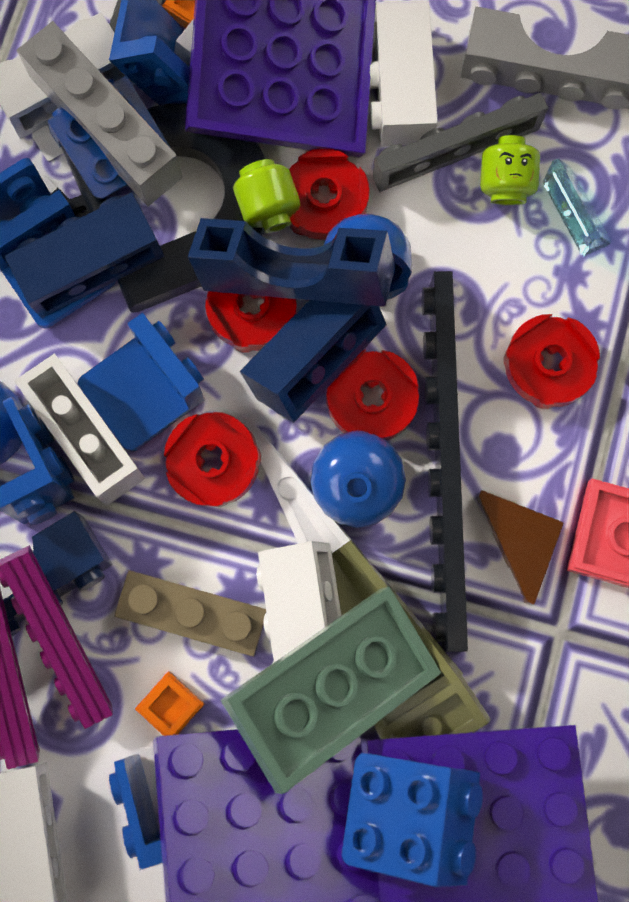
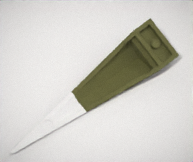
(444, 703)

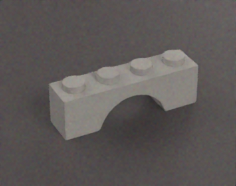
(505, 55)
(102, 111)

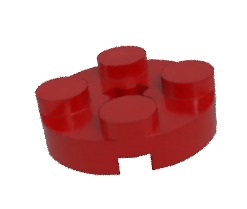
(342, 177)
(247, 330)
(555, 335)
(399, 395)
(185, 463)

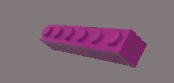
(56, 637)
(17, 730)

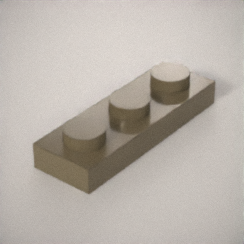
(191, 613)

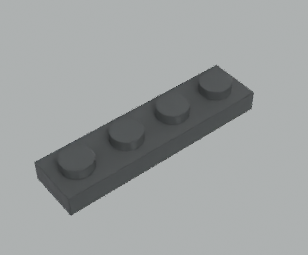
(444, 147)

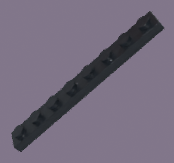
(445, 479)

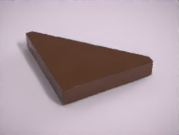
(524, 540)

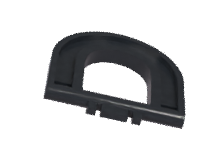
(173, 272)

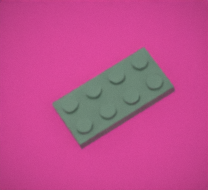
(330, 689)

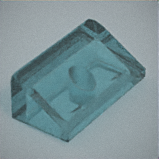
(575, 208)

